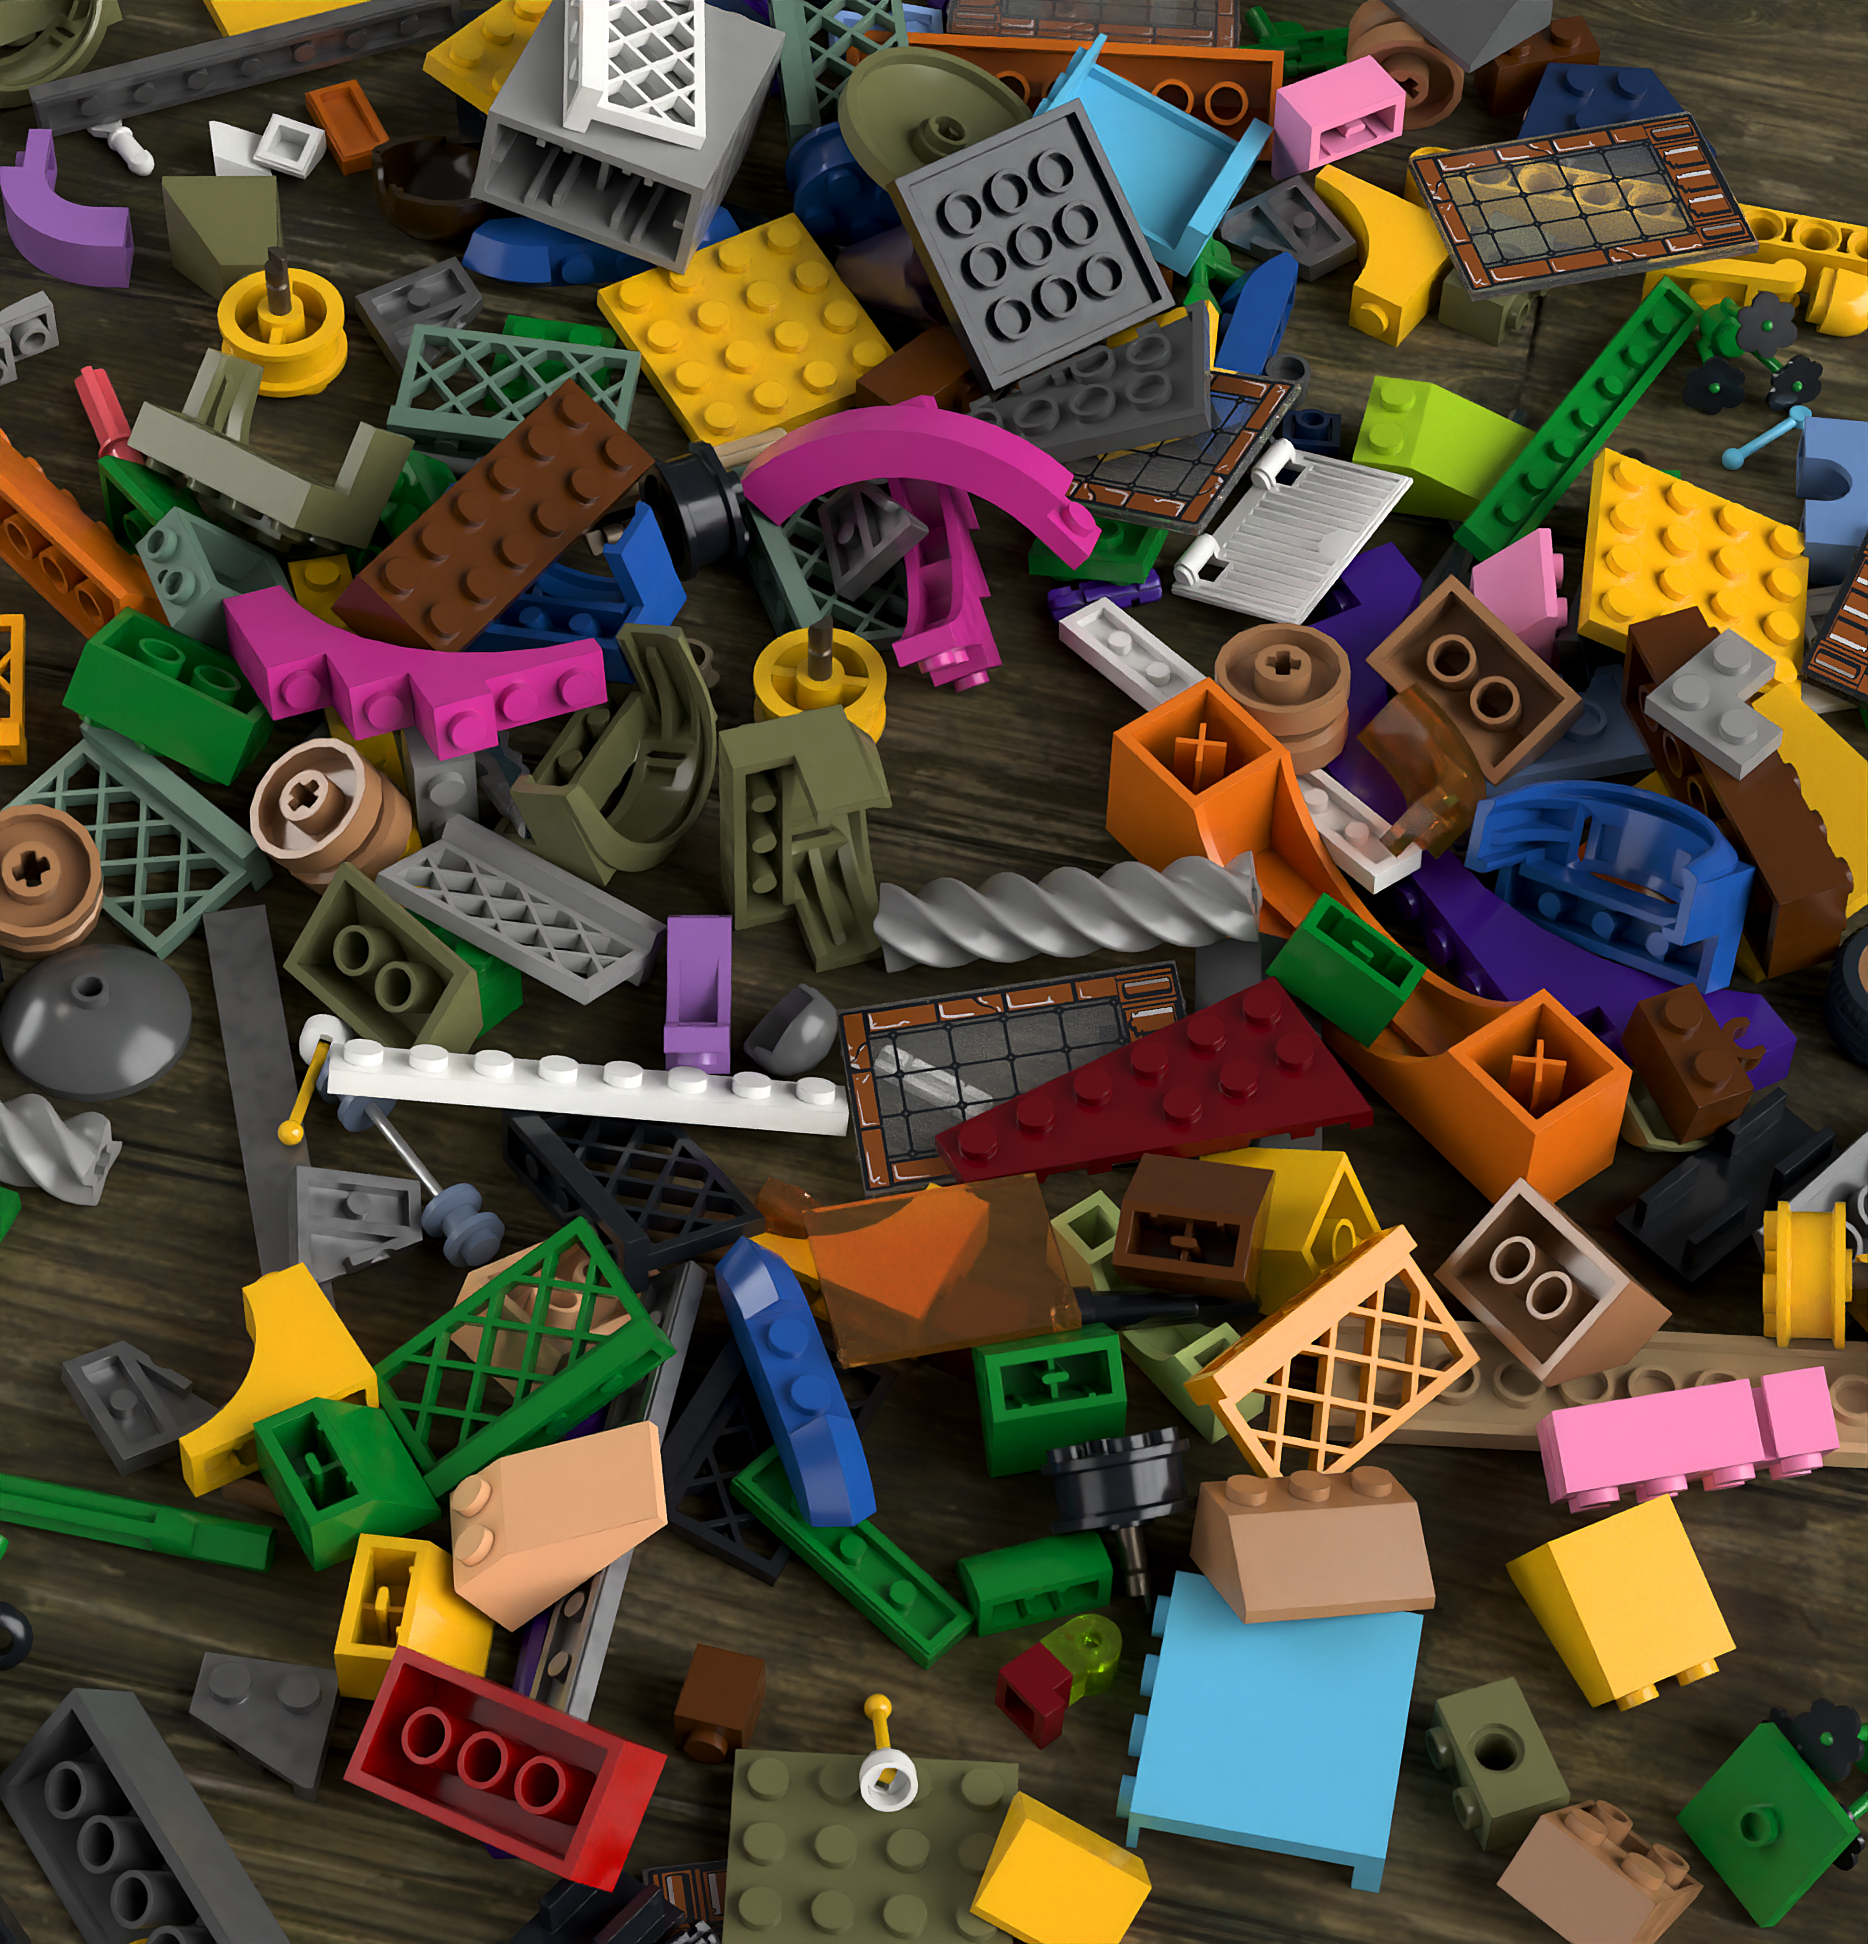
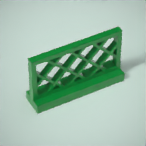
(561, 1400)

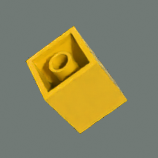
(1312, 1219)
(1625, 1604)

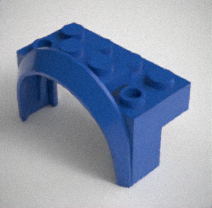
(582, 606)
(1633, 837)

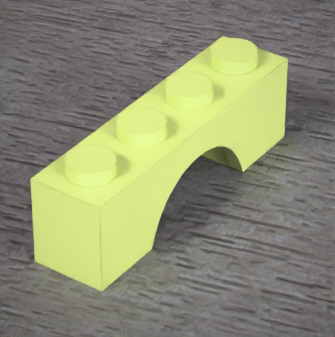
(1164, 1353)

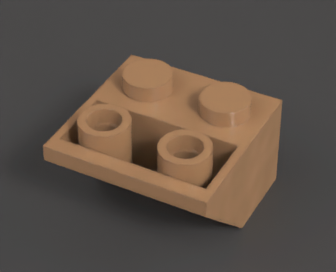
(1598, 1877)

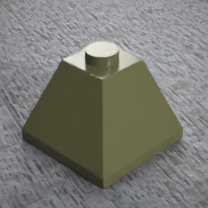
(221, 227)

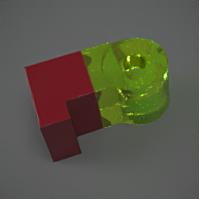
(1056, 1673)

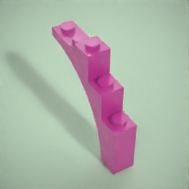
(945, 585)
(380, 687)

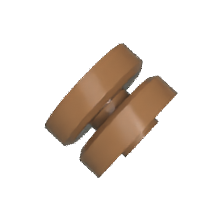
(1424, 72)
(1291, 685)
(326, 809)
(67, 904)

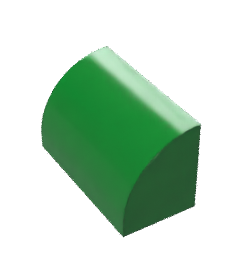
(1035, 1581)

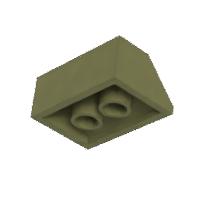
(385, 969)

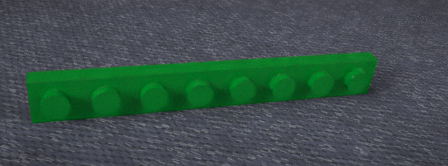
(1581, 422)

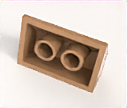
(1482, 677)
(1550, 1290)
(1312, 1545)

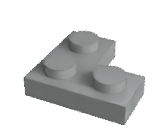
(1708, 709)

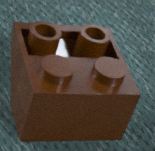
(1194, 1227)

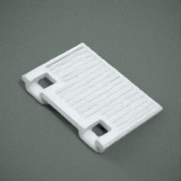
(1289, 541)

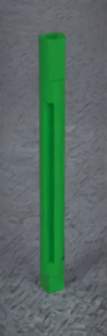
(137, 1523)

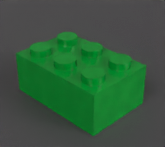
(170, 697)

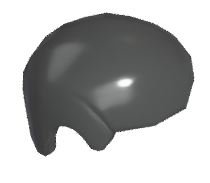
(794, 1033)

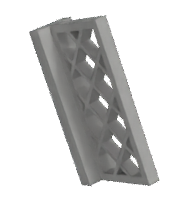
(554, 909)

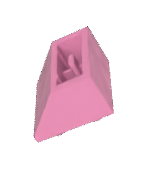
(1334, 116)
(1521, 592)

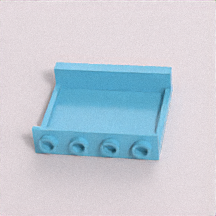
(1166, 161)
(1272, 1730)

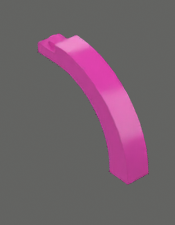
(923, 446)

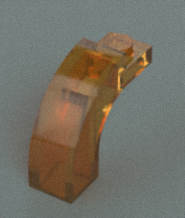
(1431, 768)

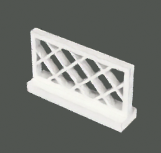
(593, 77)

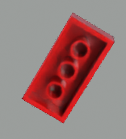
(505, 1768)

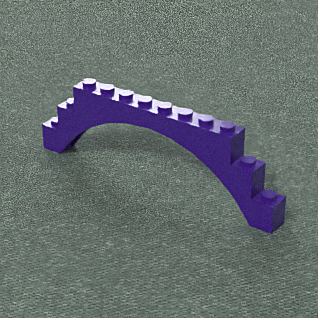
(1465, 925)

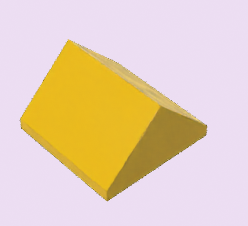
(1058, 1880)

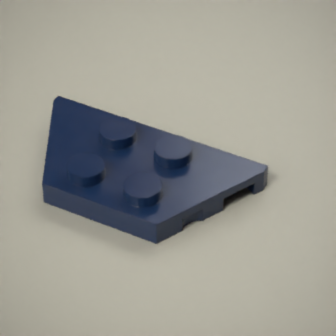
(1594, 96)

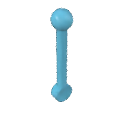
(1734, 458)

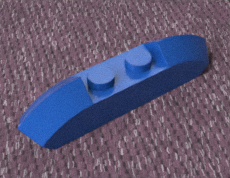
(540, 255)
(1256, 315)
(795, 1386)

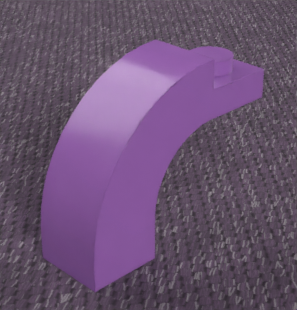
(58, 236)
(699, 992)

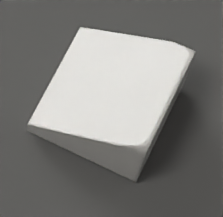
(290, 147)
(235, 150)

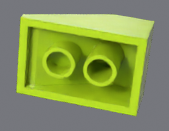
(1440, 442)

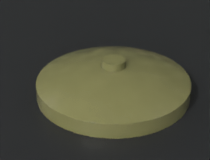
(919, 107)

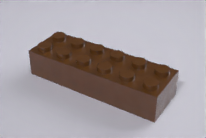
(496, 528)
(1798, 881)

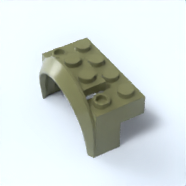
(51, 53)
(254, 492)
(660, 712)
(794, 780)

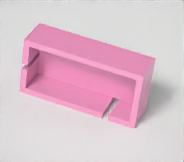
(1687, 1436)

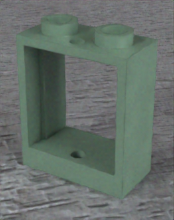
(199, 566)

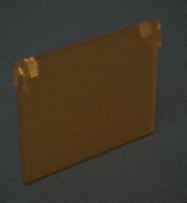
(940, 1270)

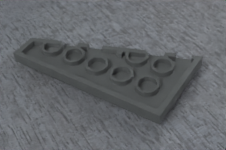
(1113, 397)

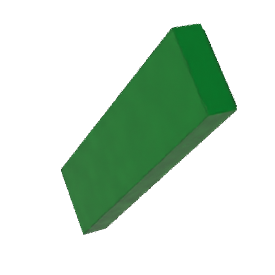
(859, 1566)

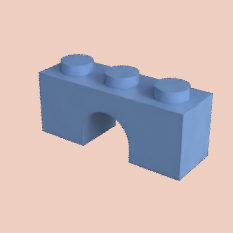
(1835, 471)

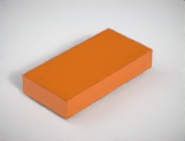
(348, 124)

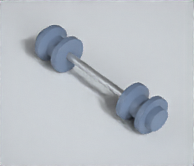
(452, 1212)

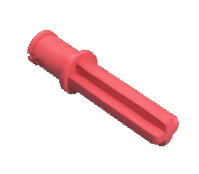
(106, 415)

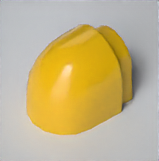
(1839, 303)

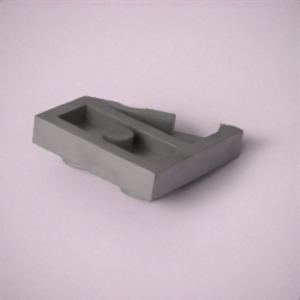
(1292, 221)
(432, 296)
(865, 535)
(350, 1220)
(134, 1404)
(270, 1714)

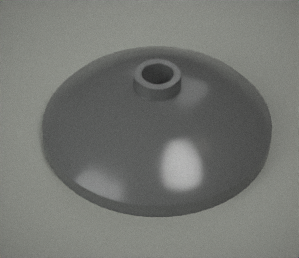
(102, 1042)

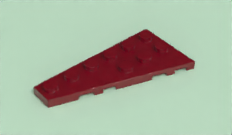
(1180, 1092)

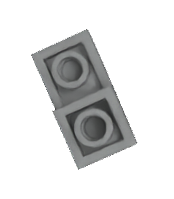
(25, 331)

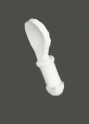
(122, 140)

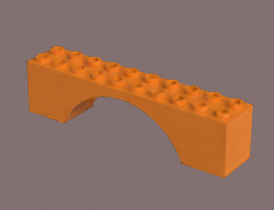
(1478, 1077)

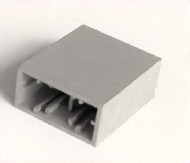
(617, 182)

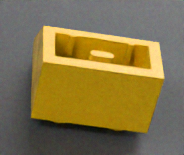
(405, 1597)

